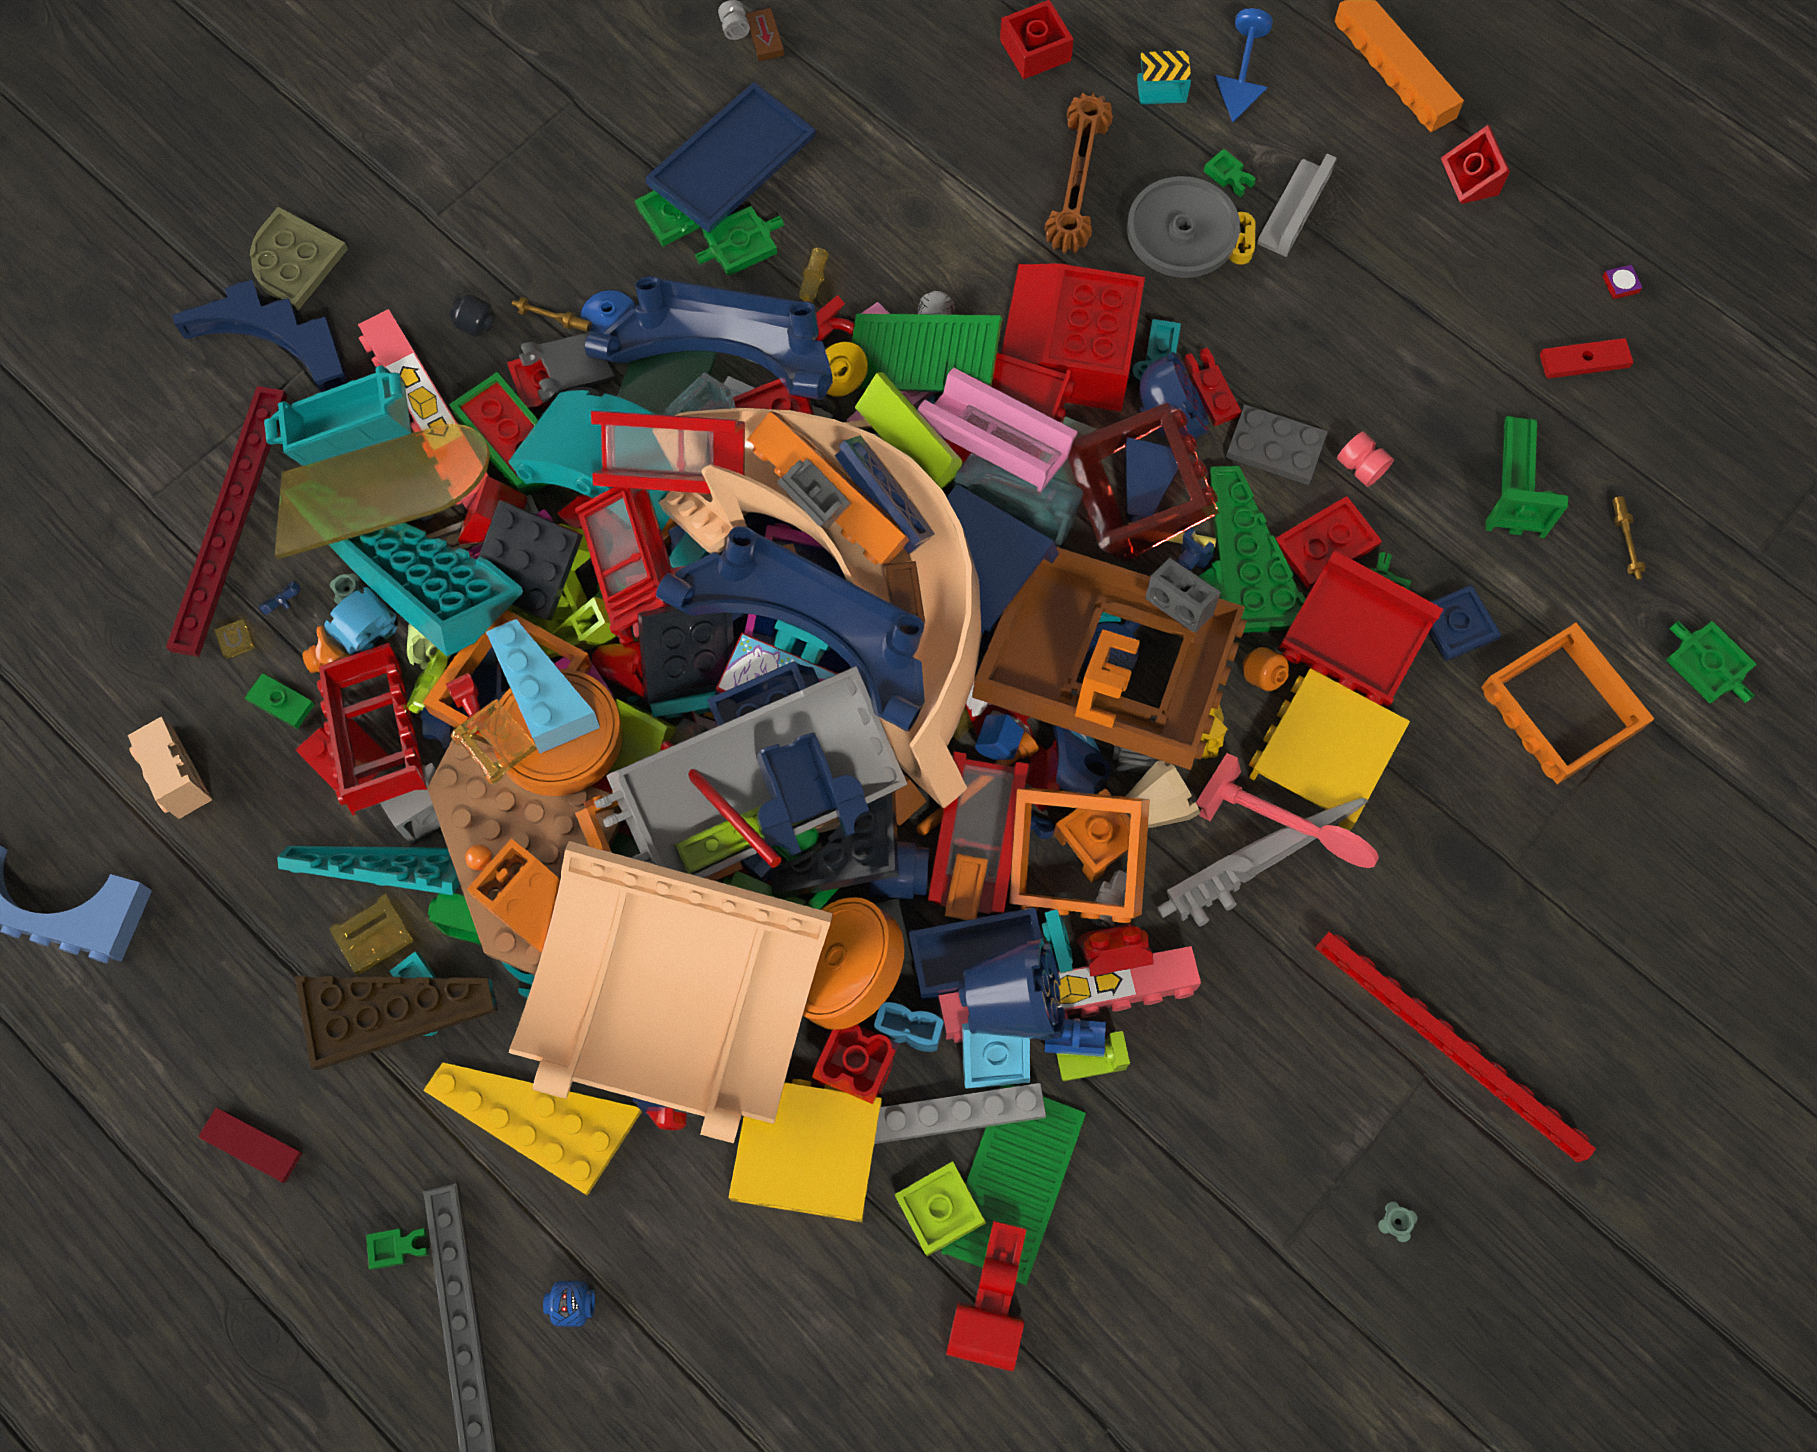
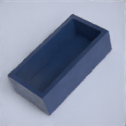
(948, 949)

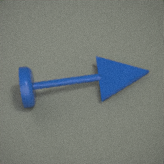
(1237, 93)

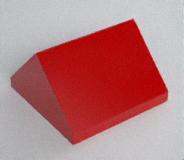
(1476, 167)
(483, 508)

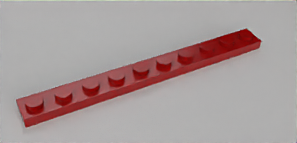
(1461, 1052)

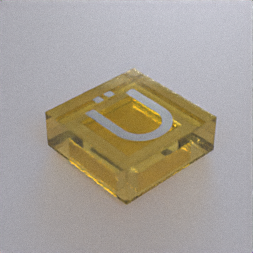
(234, 638)

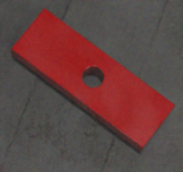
(1586, 358)

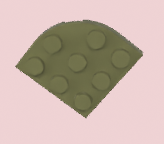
(293, 257)

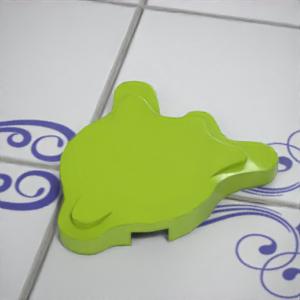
(427, 680)

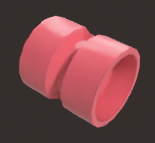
(1363, 457)

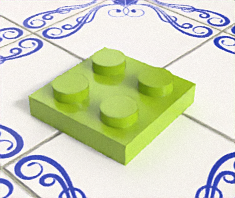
(940, 1209)

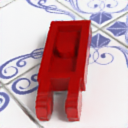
(1212, 388)

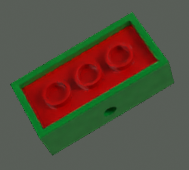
(502, 422)

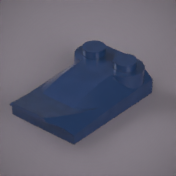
(761, 691)

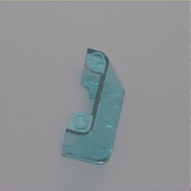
(1045, 511)

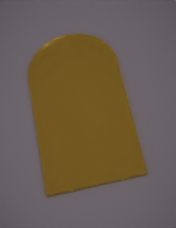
(378, 487)

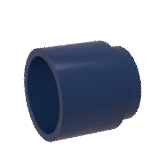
(912, 874)

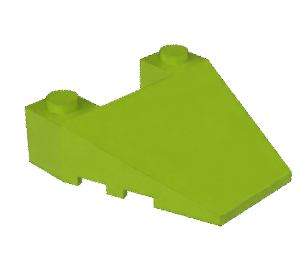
(575, 618)

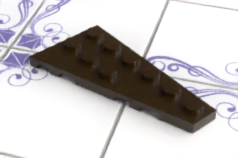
(372, 1013)

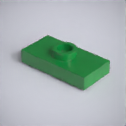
(279, 701)

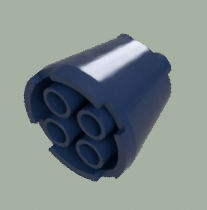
(1015, 993)

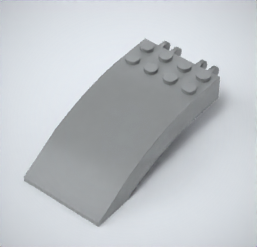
(668, 808)

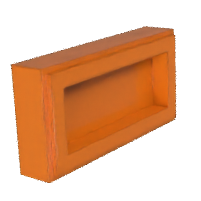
(966, 887)

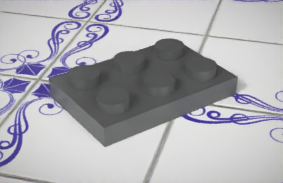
(1276, 444)

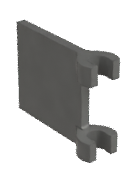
(565, 365)

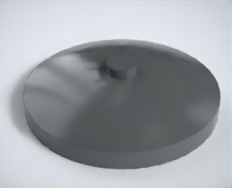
(1183, 227)

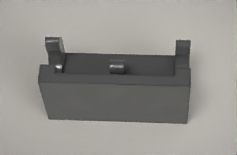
(814, 493)

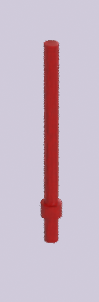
(731, 815)

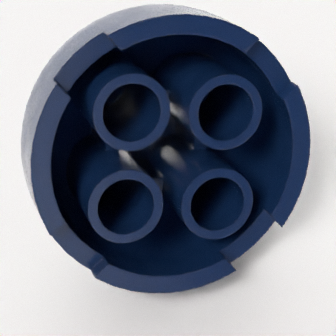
(1164, 383)

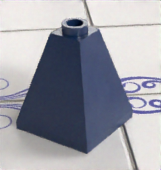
(1147, 477)

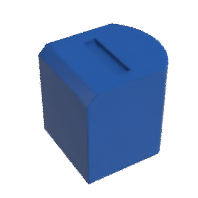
(999, 737)

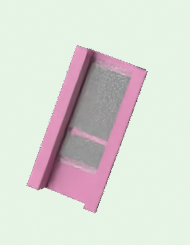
(999, 429)

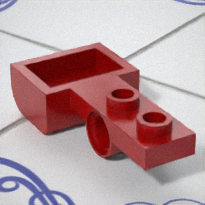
(986, 1330)

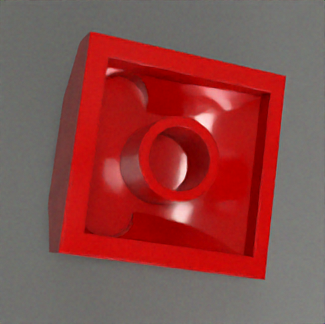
(1114, 949)

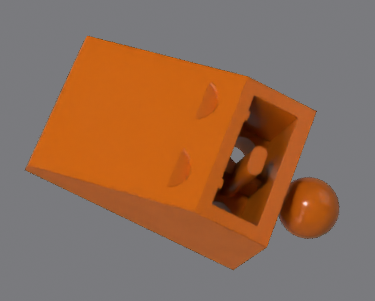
(524, 898)

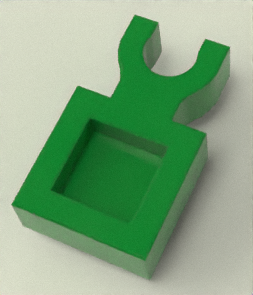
(1228, 170)
(391, 1246)

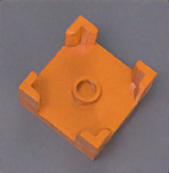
(1104, 677)
(1095, 837)

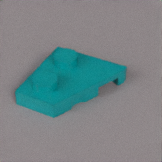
(1057, 937)

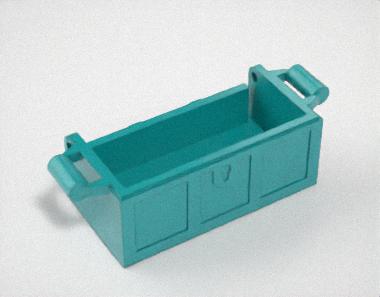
(342, 418)

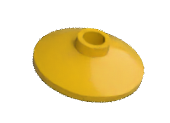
(849, 358)

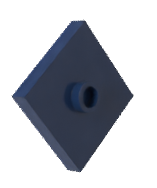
(1462, 623)

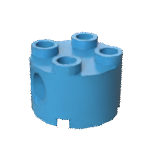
(361, 621)

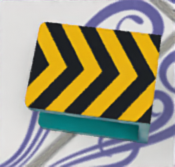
(1164, 77)

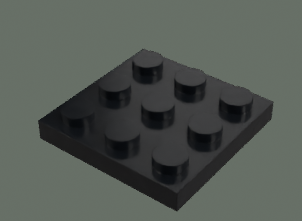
(532, 554)
(683, 652)

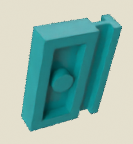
(675, 707)

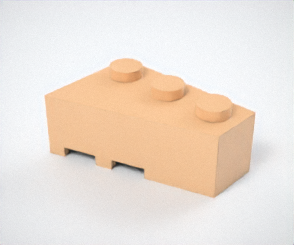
(168, 768)

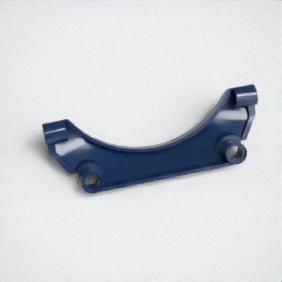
(705, 318)
(779, 584)

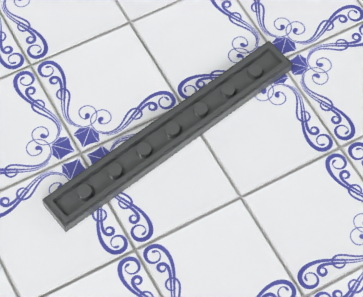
(460, 1320)

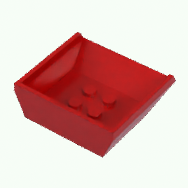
(1076, 323)

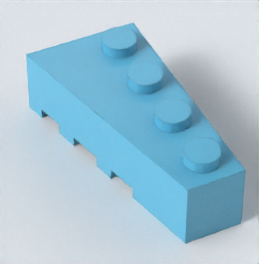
(545, 697)

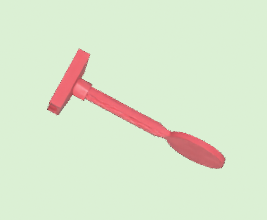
(1336, 839)

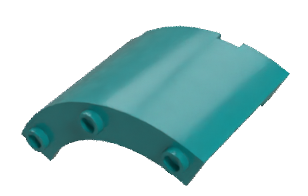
(568, 448)

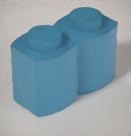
(918, 1029)

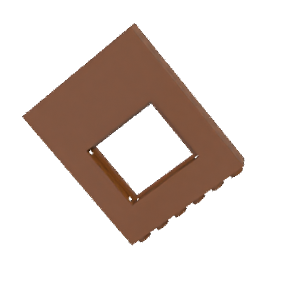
(1047, 637)

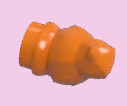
(324, 653)

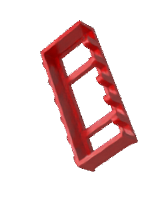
(350, 672)

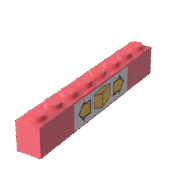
(395, 353)
(1171, 974)

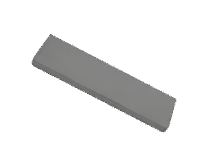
(1296, 205)

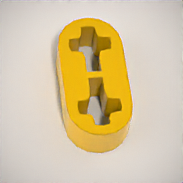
(1246, 238)

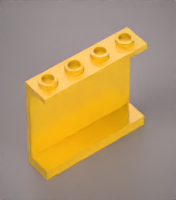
(1329, 744)
(811, 1156)

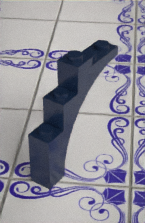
(277, 322)

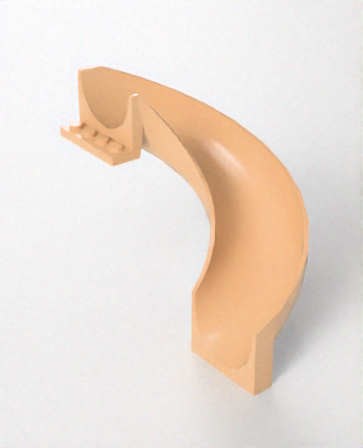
(943, 565)

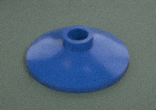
(596, 305)

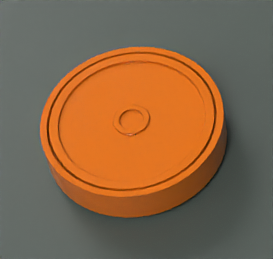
(577, 762)
(855, 964)

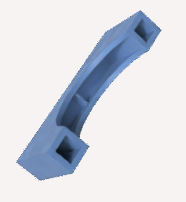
(98, 926)

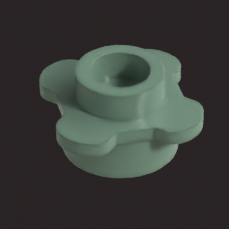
(342, 582)
(1407, 1219)

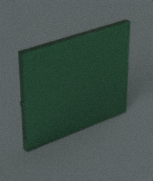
(662, 378)

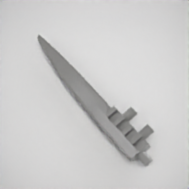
(1243, 865)

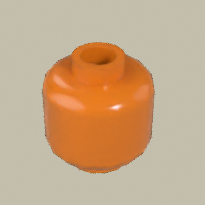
(1265, 669)

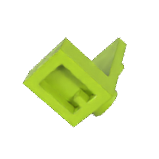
(1083, 1066)

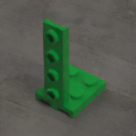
(1520, 505)

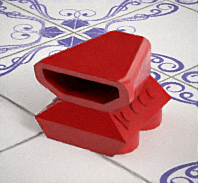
(856, 1062)

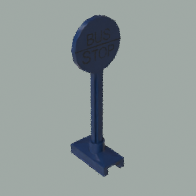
(1191, 555)

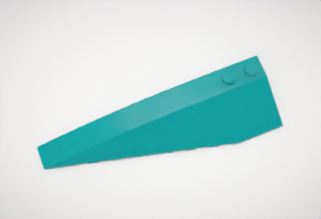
(430, 584)

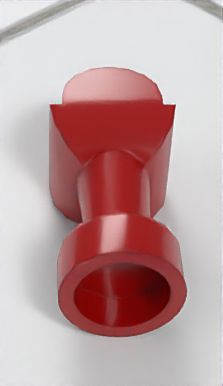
(465, 694)

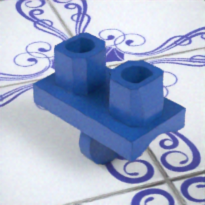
(1079, 1039)

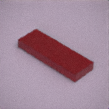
(250, 1145)

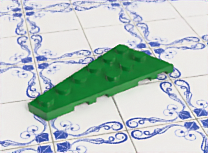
(1250, 557)

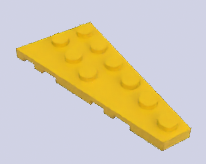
(560, 1134)

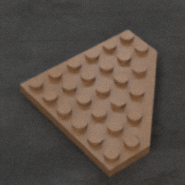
(491, 815)

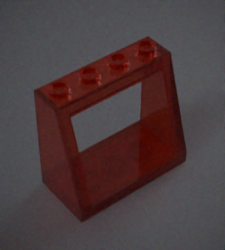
(1098, 496)

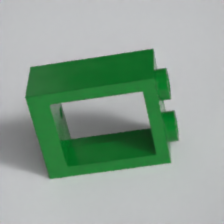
(453, 917)

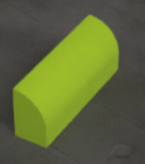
(907, 430)

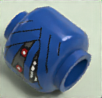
(569, 1303)

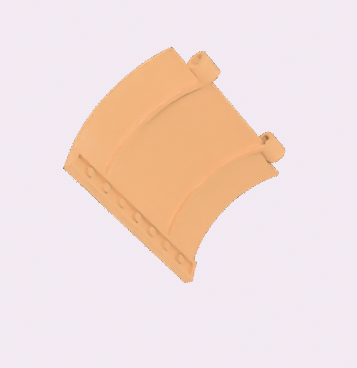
(669, 989)

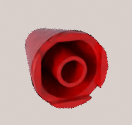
(621, 665)

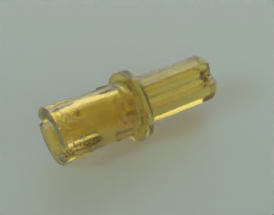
(813, 274)

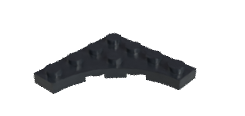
(846, 861)

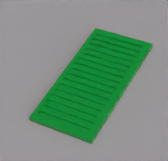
(924, 348)
(1019, 1180)

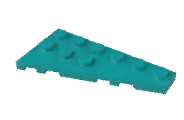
(392, 866)

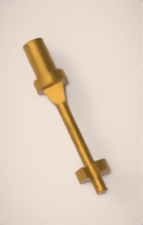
(568, 320)
(1623, 520)

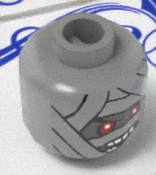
(936, 304)

